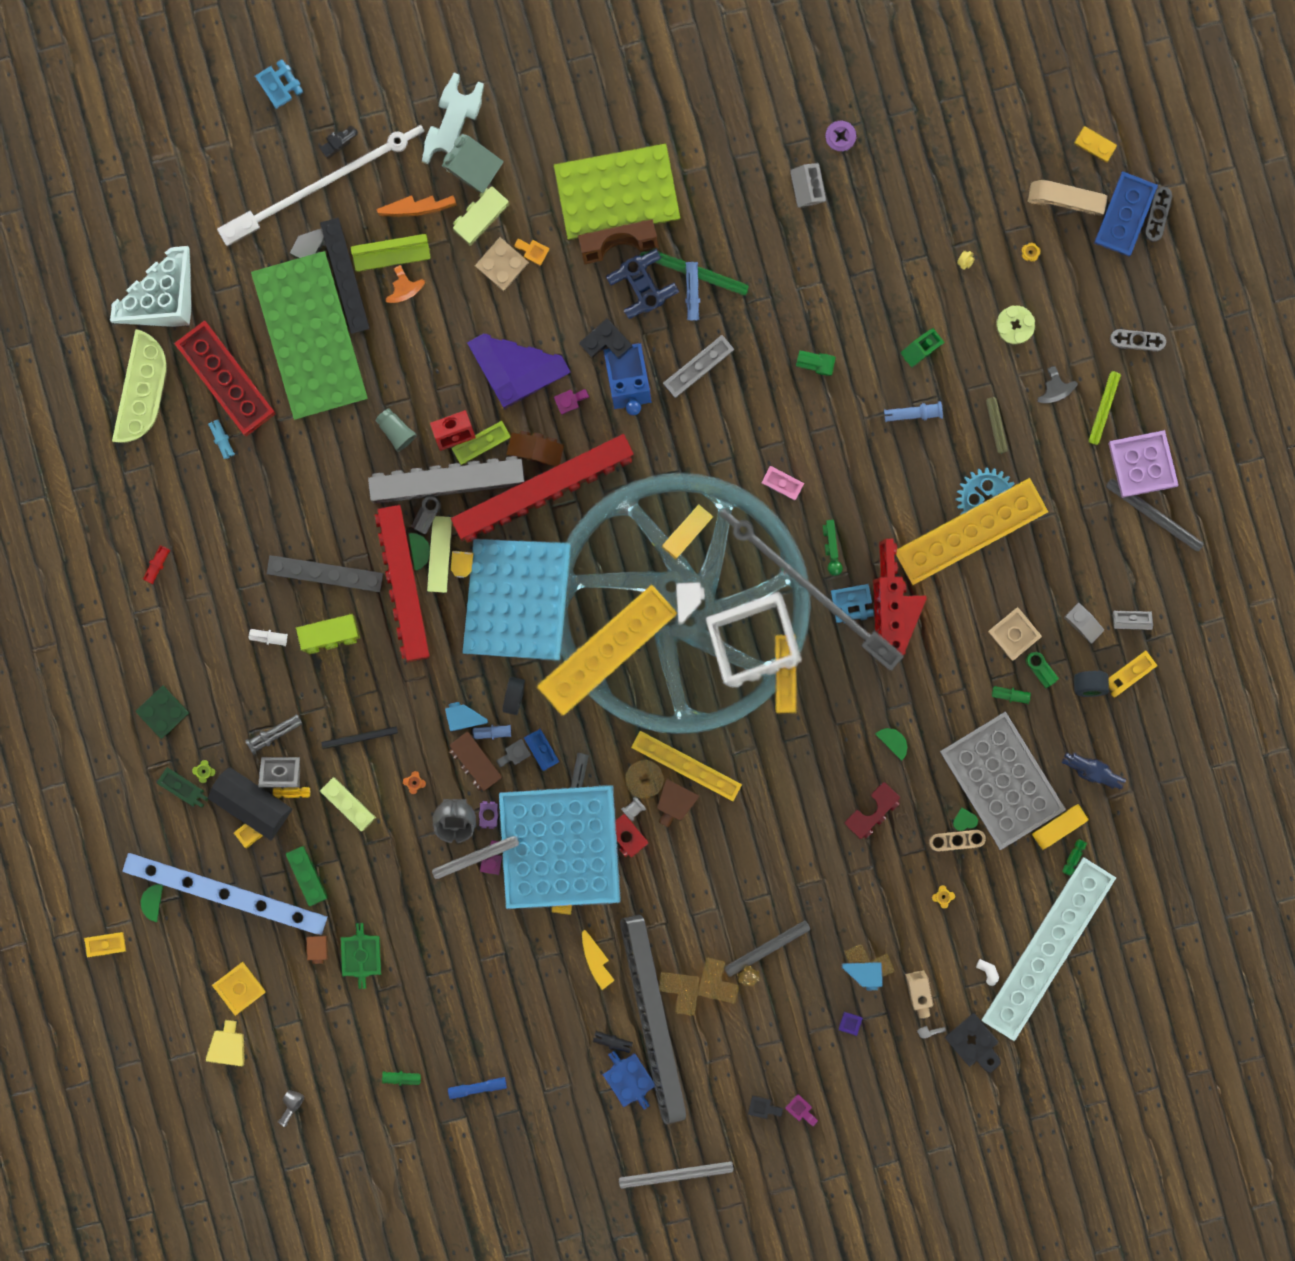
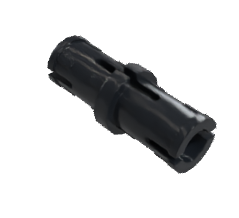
(612, 1042)

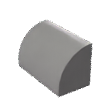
(808, 185)

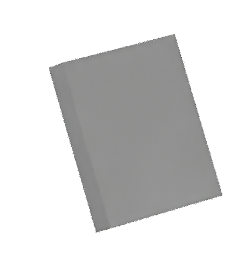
(279, 772)

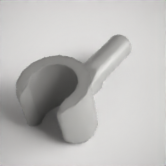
(925, 1033)

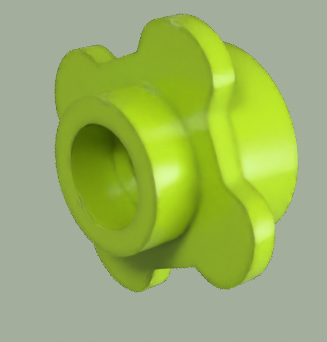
(203, 776)

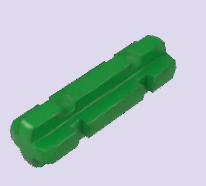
(1074, 857)

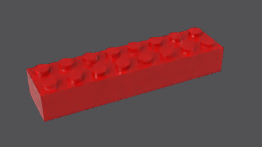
(403, 584)

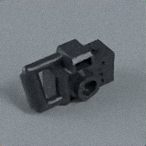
(338, 141)

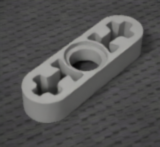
(1151, 346)

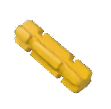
(291, 792)

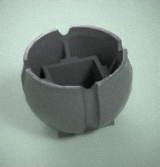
(454, 820)

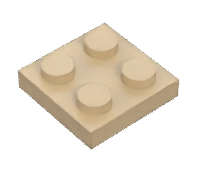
(501, 264)
(1014, 634)

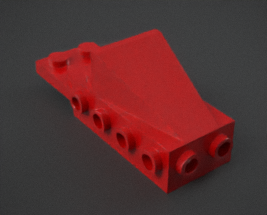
(894, 613)

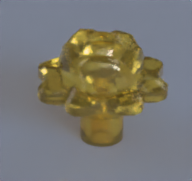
(748, 976)

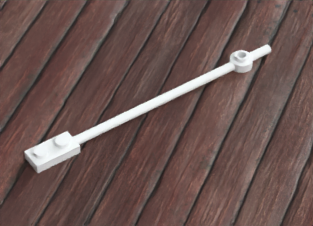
(248, 223)

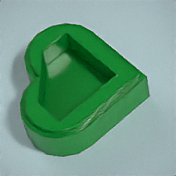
(964, 820)

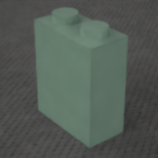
(472, 163)

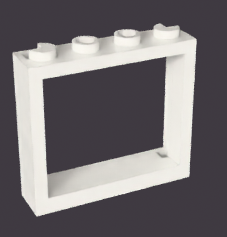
(744, 611)

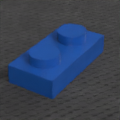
(541, 749)

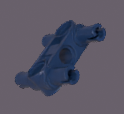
(642, 283)
(1093, 770)

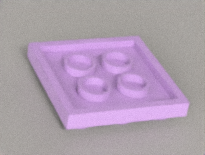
(1143, 464)

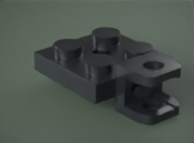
(982, 1050)

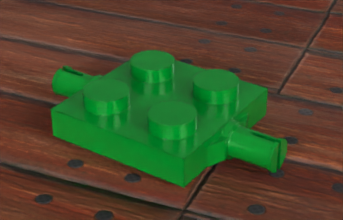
(360, 956)

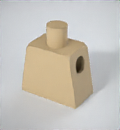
(919, 986)

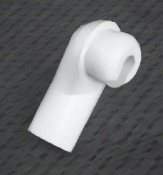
(991, 972)

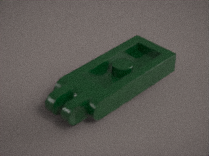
(181, 787)

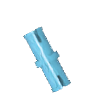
(221, 439)

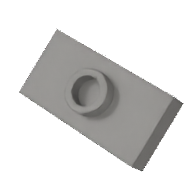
(1132, 620)

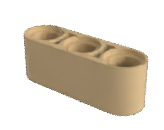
(966, 840)

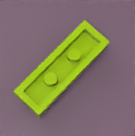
(482, 443)

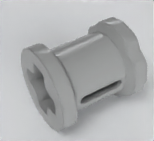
(633, 809)

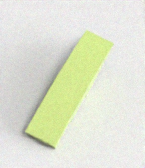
(439, 554)

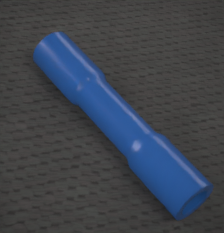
(464, 1090)

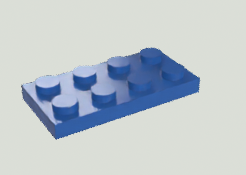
(1126, 214)

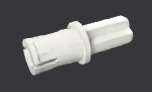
(268, 637)

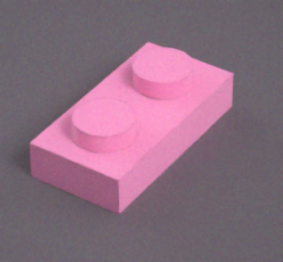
(782, 483)

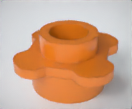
(409, 782)

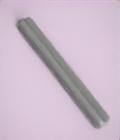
(475, 857)

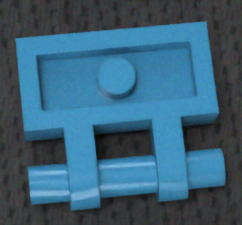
(273, 86)
(852, 597)

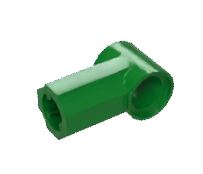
(820, 363)
(1042, 670)

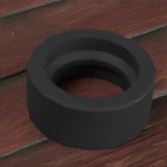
(513, 696)

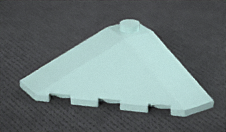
(161, 296)

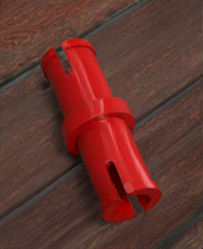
(156, 564)

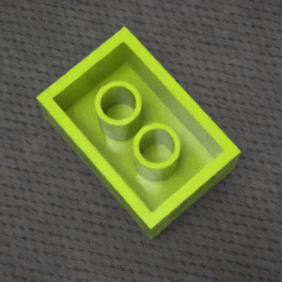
(328, 634)

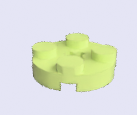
(1025, 320)

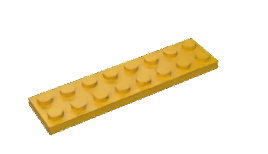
(971, 531)
(607, 650)

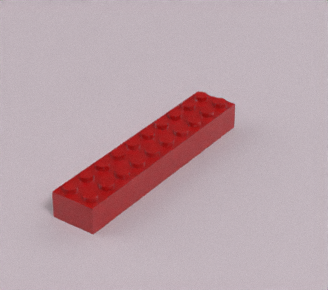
(542, 488)

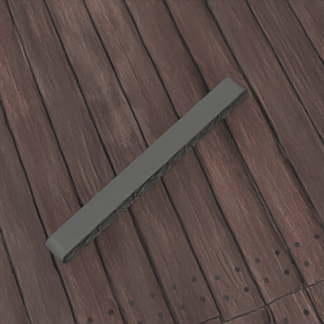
(653, 1019)

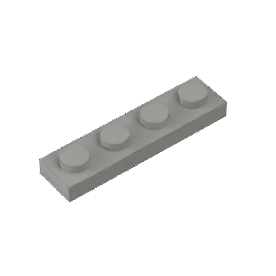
(698, 366)

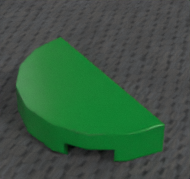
(420, 550)
(894, 741)
(151, 902)

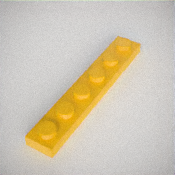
(686, 766)

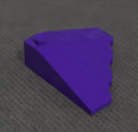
(515, 370)

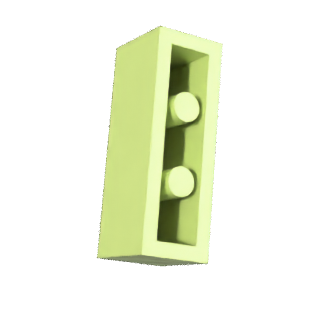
(480, 215)
(348, 804)

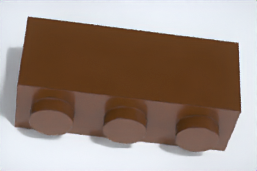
(474, 762)

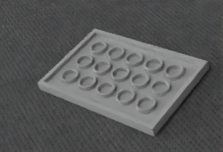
(1002, 780)

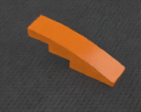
(408, 207)

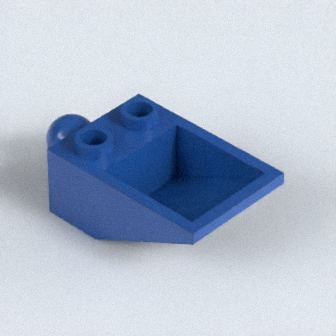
(628, 379)

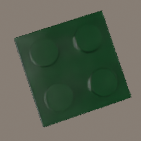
(162, 712)

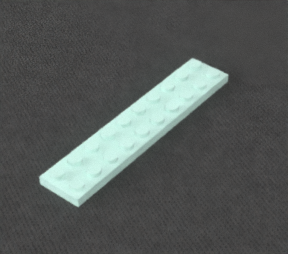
(1048, 949)

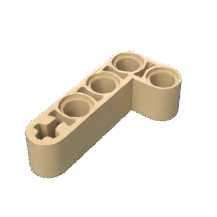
(1066, 196)

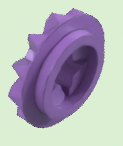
(840, 126)

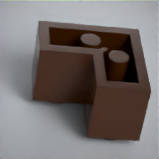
(535, 448)

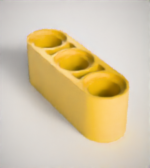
(1060, 826)

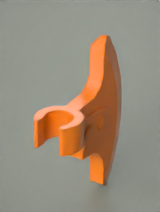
(403, 287)

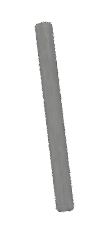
(678, 1174)

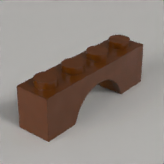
(639, 235)

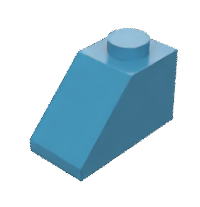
(463, 717)
(866, 974)

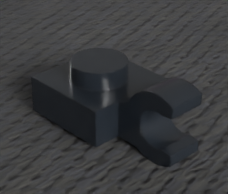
(761, 1107)

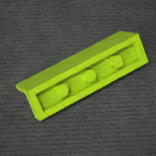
(390, 252)

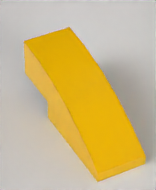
(595, 960)

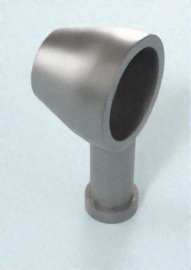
(293, 1101)

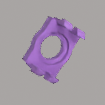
(492, 806)

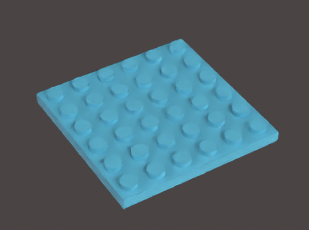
(516, 599)
(563, 847)

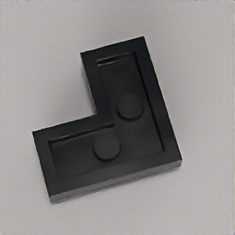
(606, 335)

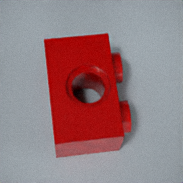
(452, 430)
(637, 842)

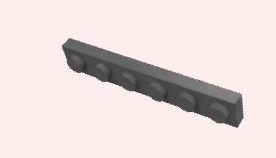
(324, 573)

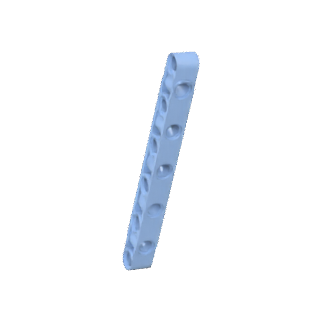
(211, 890)

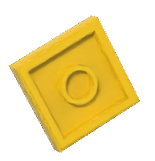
(239, 988)

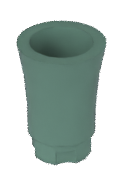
(395, 430)

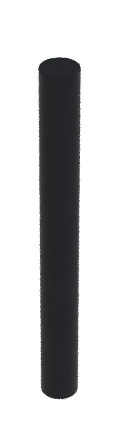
(359, 737)

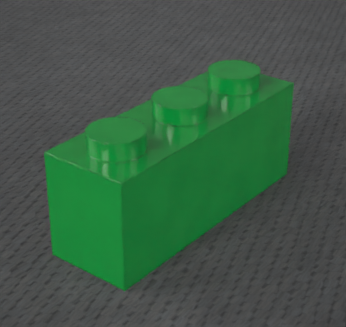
(306, 876)

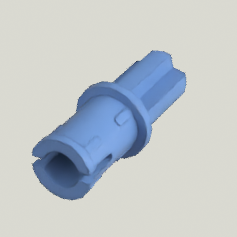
(492, 732)

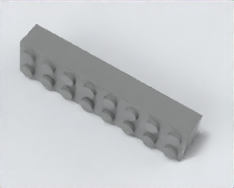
(446, 481)

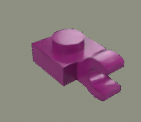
(568, 401)
(492, 864)
(799, 1109)

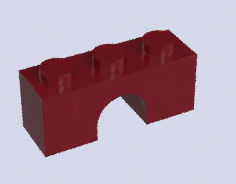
(885, 800)

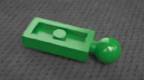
(834, 567)

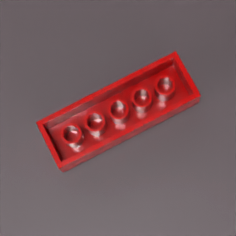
(225, 378)

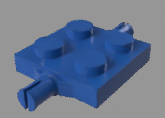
(629, 1080)

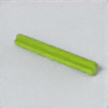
(1104, 408)

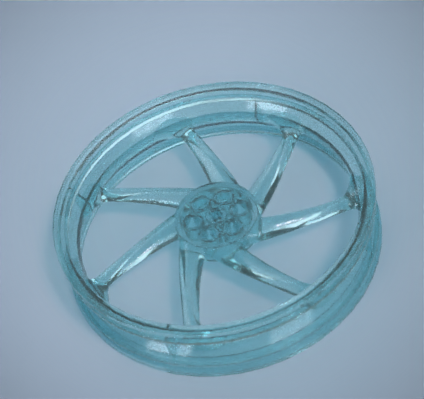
(724, 496)

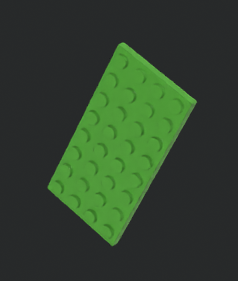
(309, 335)

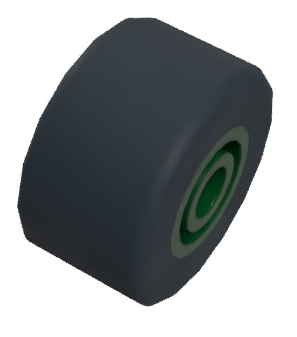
(1091, 683)

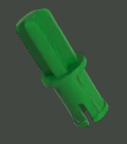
(1011, 694)
(401, 1078)

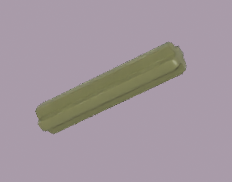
(996, 424)

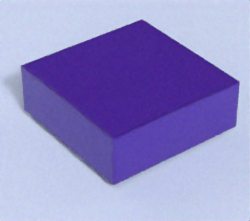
(850, 1023)

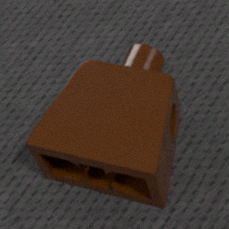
(675, 802)

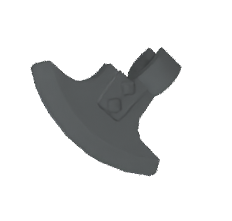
(1056, 388)

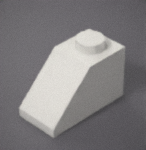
(688, 600)

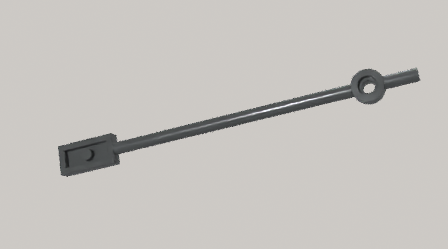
(873, 643)

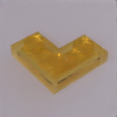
(858, 955)
(711, 983)
(686, 988)

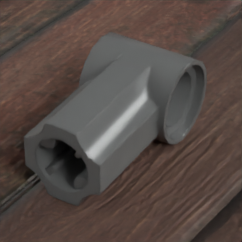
(425, 516)

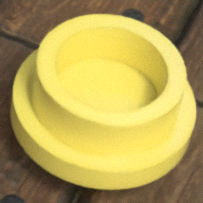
(965, 260)

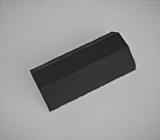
(249, 803)

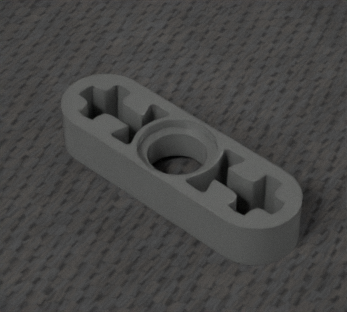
(1149, 226)

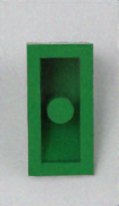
(922, 347)

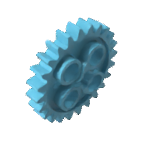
(998, 486)

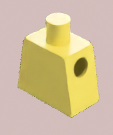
(227, 1046)

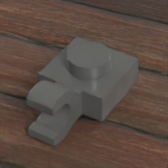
(516, 753)

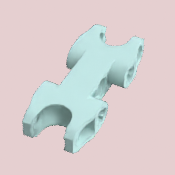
(457, 109)

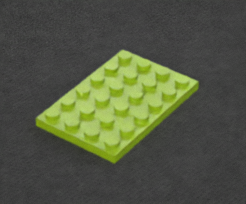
(616, 190)

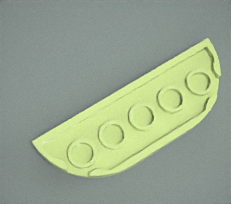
(141, 389)

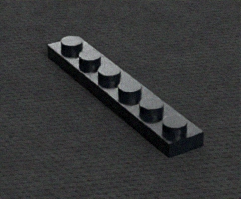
(344, 275)

